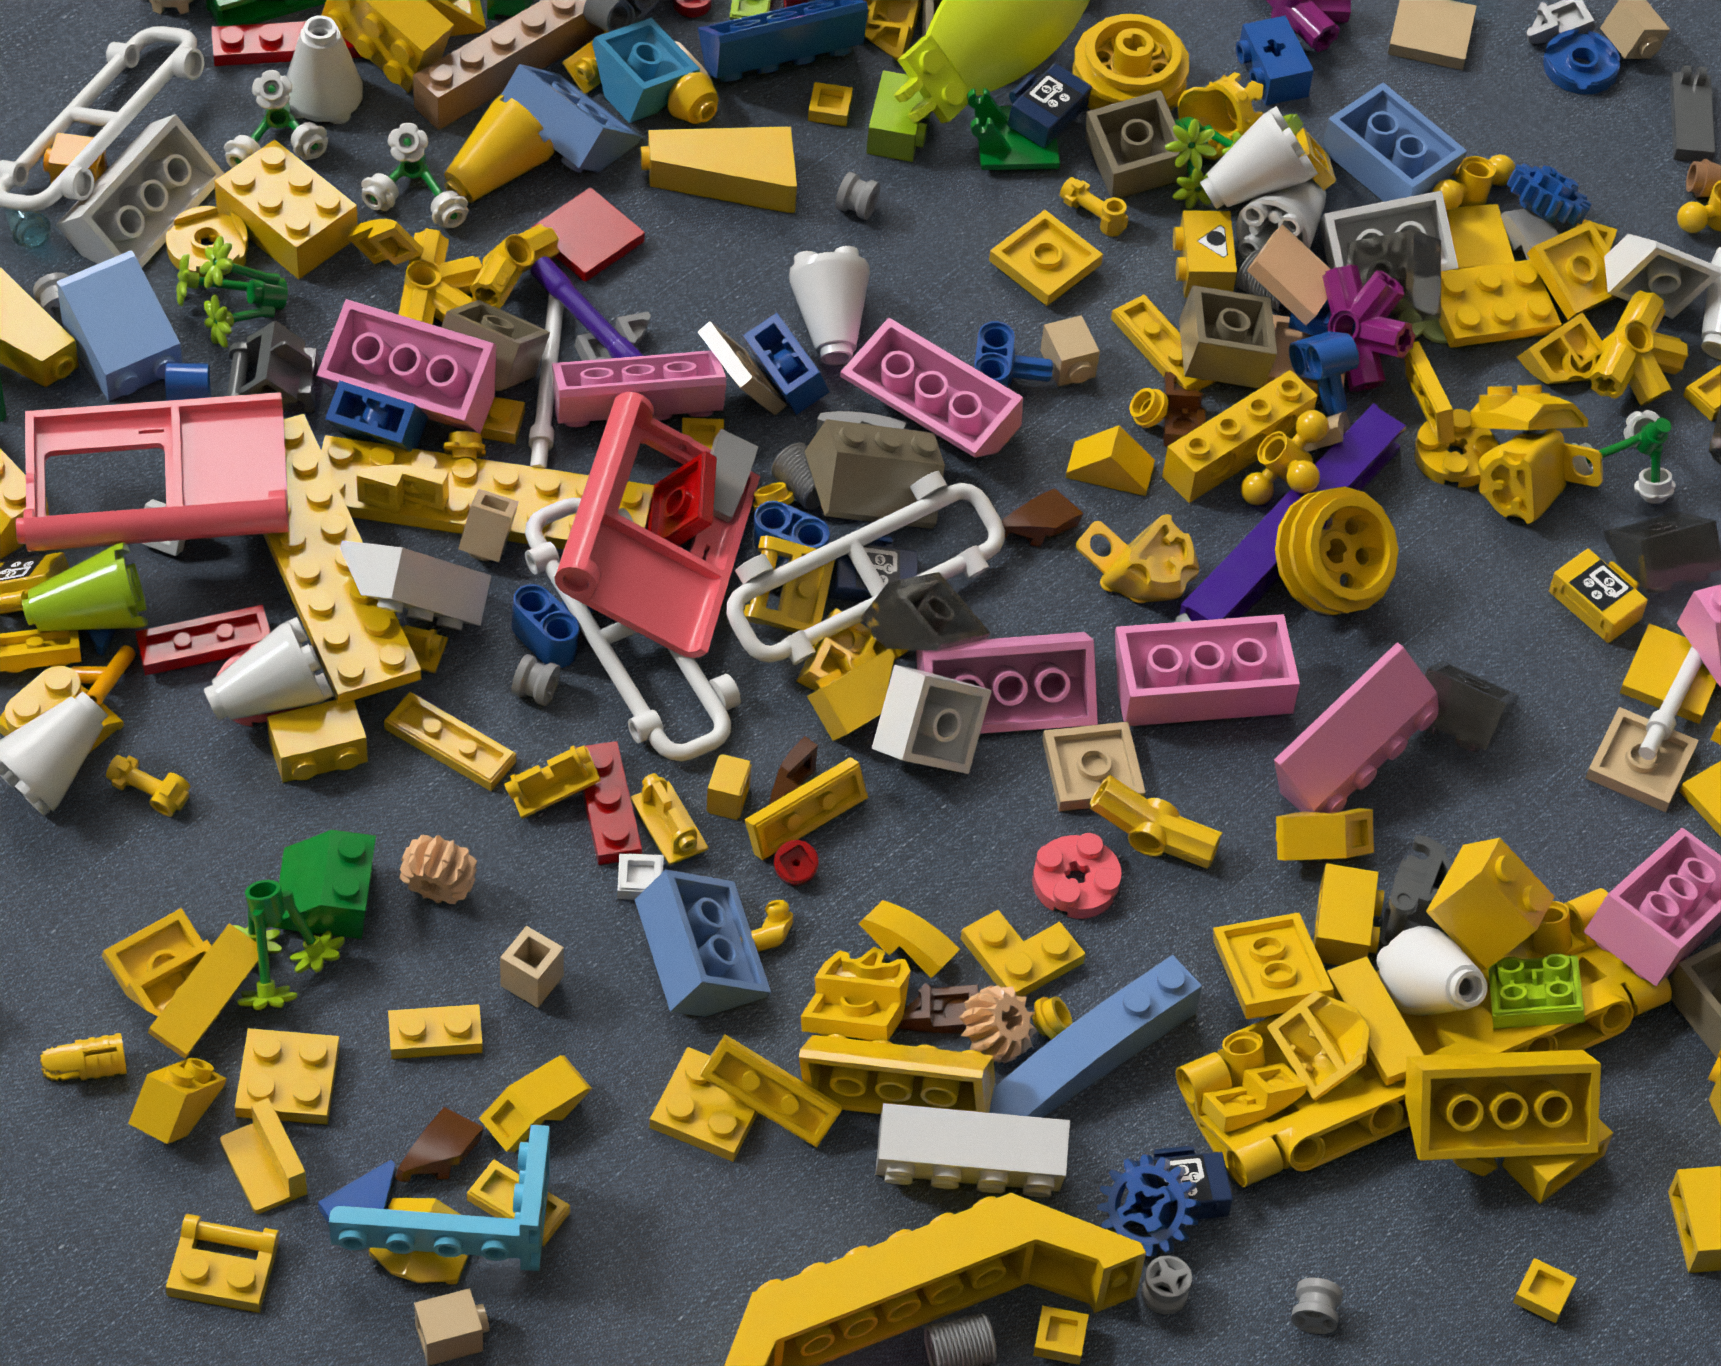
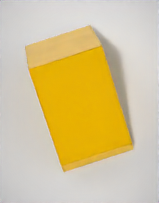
(1111, 461)

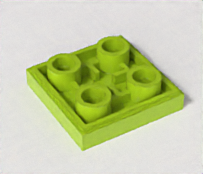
(1536, 991)

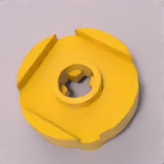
(205, 223)
(1441, 464)

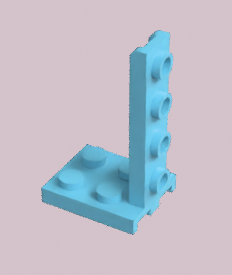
(461, 1234)

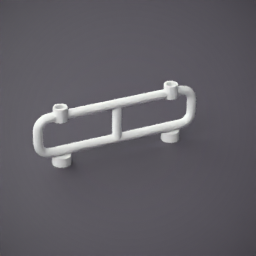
(76, 179)
(759, 577)
(715, 695)

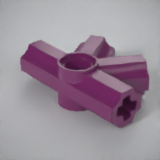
(1314, 19)
(1368, 309)

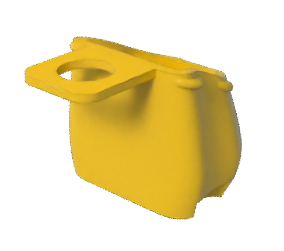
(1531, 471)
(1150, 567)

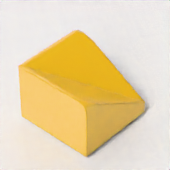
(729, 787)

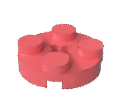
(1082, 854)

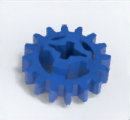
(1549, 194)
(1157, 1224)

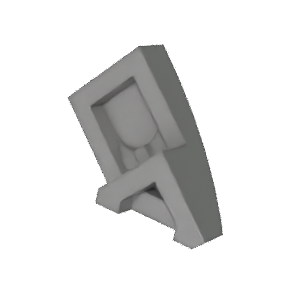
(1559, 18)
(628, 326)

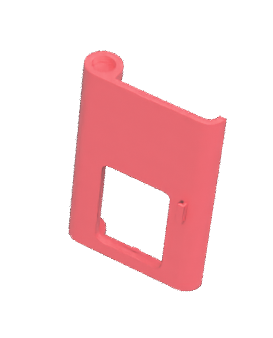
(219, 470)
(634, 572)

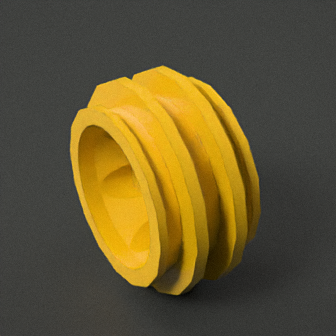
(1121, 56)
(1315, 558)

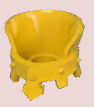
(1223, 106)

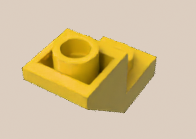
(1324, 835)
(539, 1096)

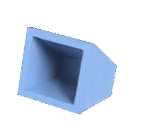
(118, 325)

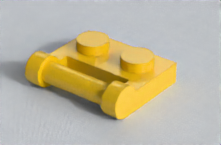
(801, 598)
(217, 1276)

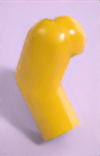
(774, 927)

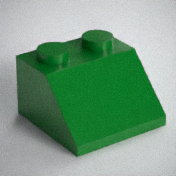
(329, 882)

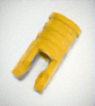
(85, 1059)

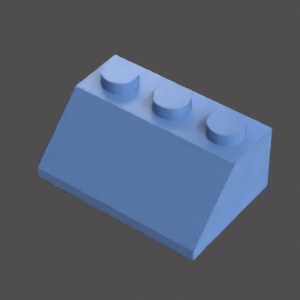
(573, 121)
(1391, 145)
(697, 944)

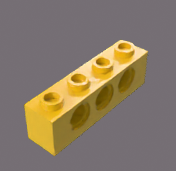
(1234, 436)

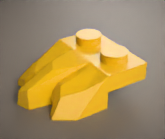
(156, 960)
(858, 996)

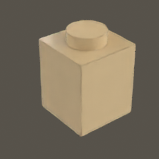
(1635, 29)
(1071, 350)
(488, 526)
(532, 966)
(450, 1326)

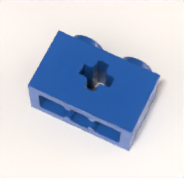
(1275, 60)
(786, 363)
(376, 417)

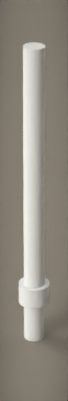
(541, 433)
(1663, 720)

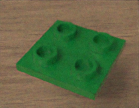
(1001, 145)

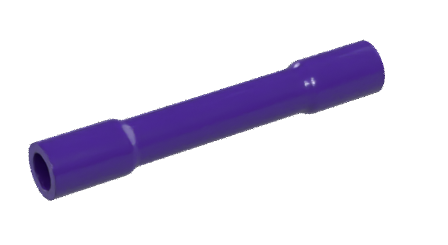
(561, 287)

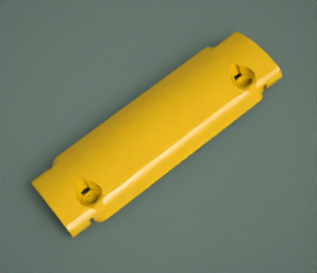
(1366, 1108)

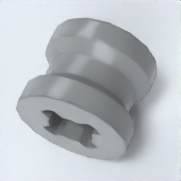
(857, 195)
(47, 296)
(535, 679)
(1170, 1273)
(1317, 1305)

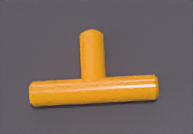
(104, 677)

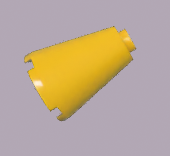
(497, 150)

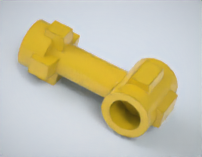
(1111, 211)
(167, 794)

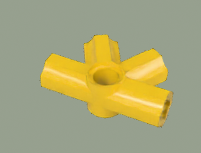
(433, 284)
(1638, 353)

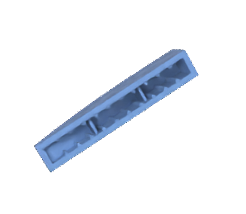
(1100, 1041)

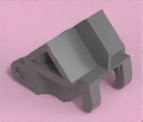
(281, 365)
(1414, 890)

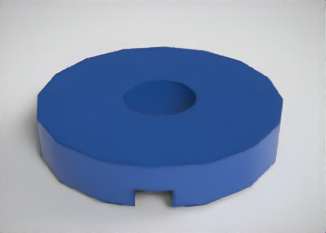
(1578, 77)

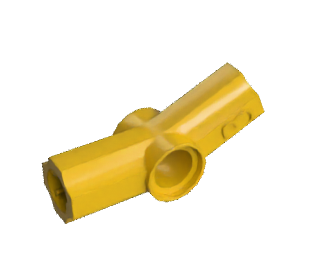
(509, 260)
(1155, 824)

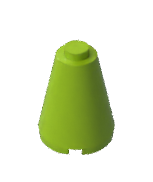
(89, 596)

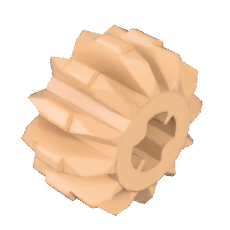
(438, 869)
(998, 1023)

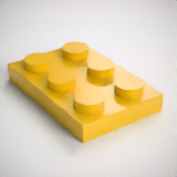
(1495, 304)
(1271, 964)

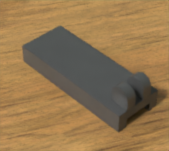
(1692, 115)

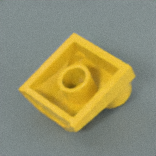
(1524, 410)
(46, 692)

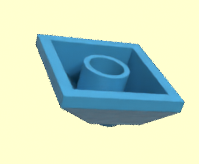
(639, 68)

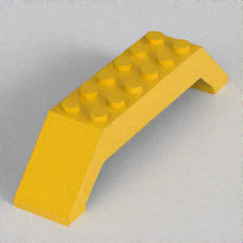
(931, 1275)

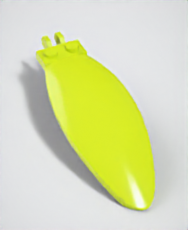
(981, 48)

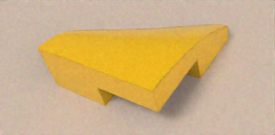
(892, 24)
(1564, 354)
(839, 651)

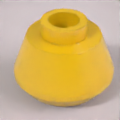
(693, 98)

